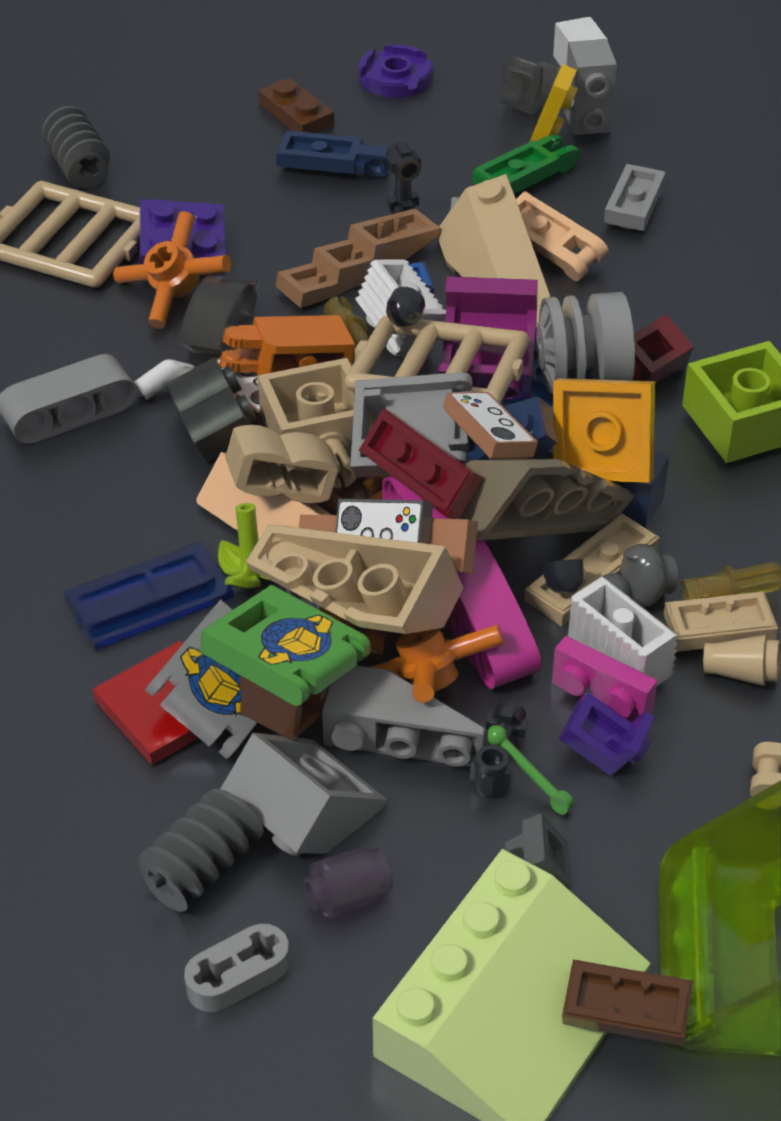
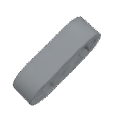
(237, 967)

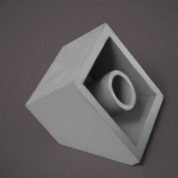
(301, 793)

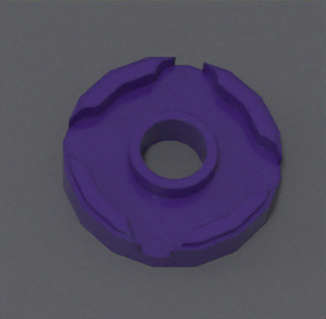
(396, 71)

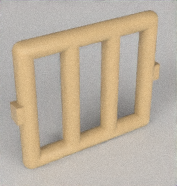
(63, 265)
(427, 332)

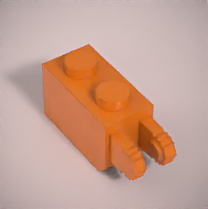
(286, 343)

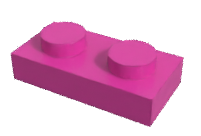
(617, 685)

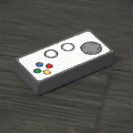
(386, 519)

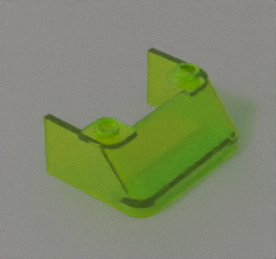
(721, 926)

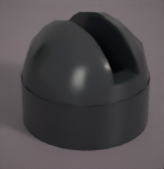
(405, 306)
(564, 575)

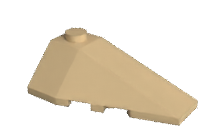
(488, 236)
(362, 577)

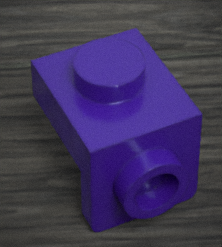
(605, 735)

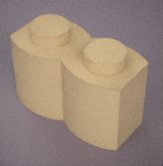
(278, 464)

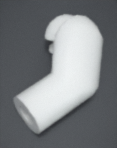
(157, 377)

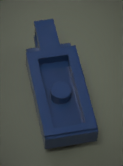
(331, 154)

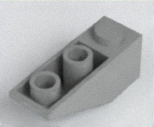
(378, 714)

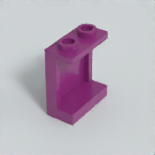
(493, 304)

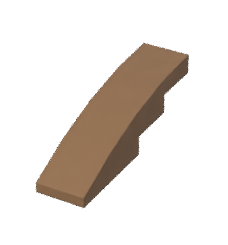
(345, 263)

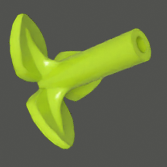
(233, 558)

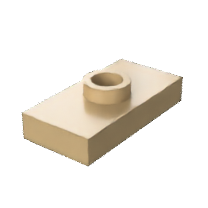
(720, 619)

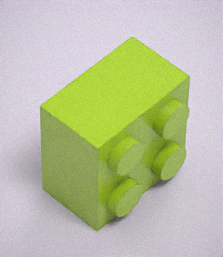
(737, 400)

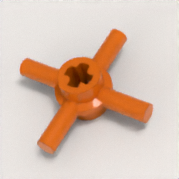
(171, 269)
(430, 658)

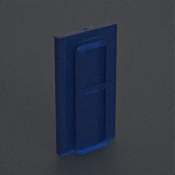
(148, 595)

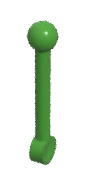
(560, 800)

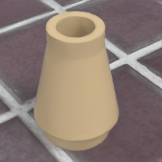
(744, 659)

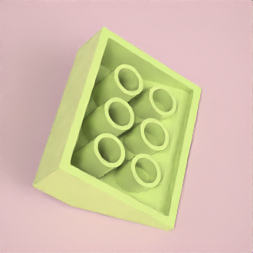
(490, 993)

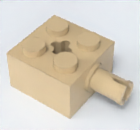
(315, 403)

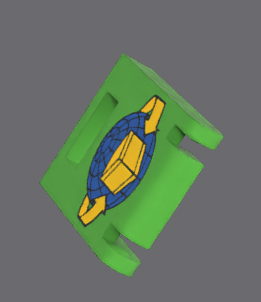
(284, 645)

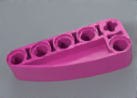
(482, 604)

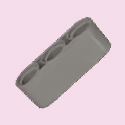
(67, 398)

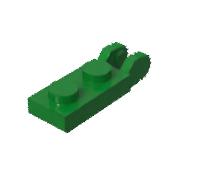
(530, 163)

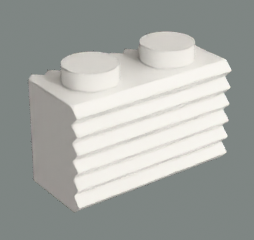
(380, 283)
(622, 629)

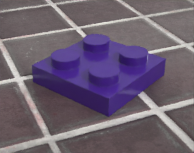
(159, 219)

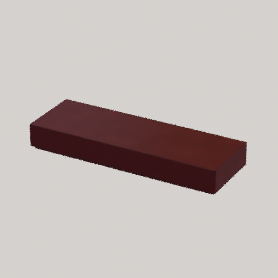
(421, 464)

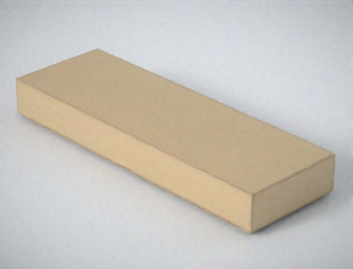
(600, 555)

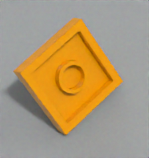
(606, 427)

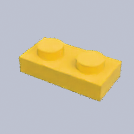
(559, 97)

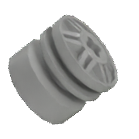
(593, 343)

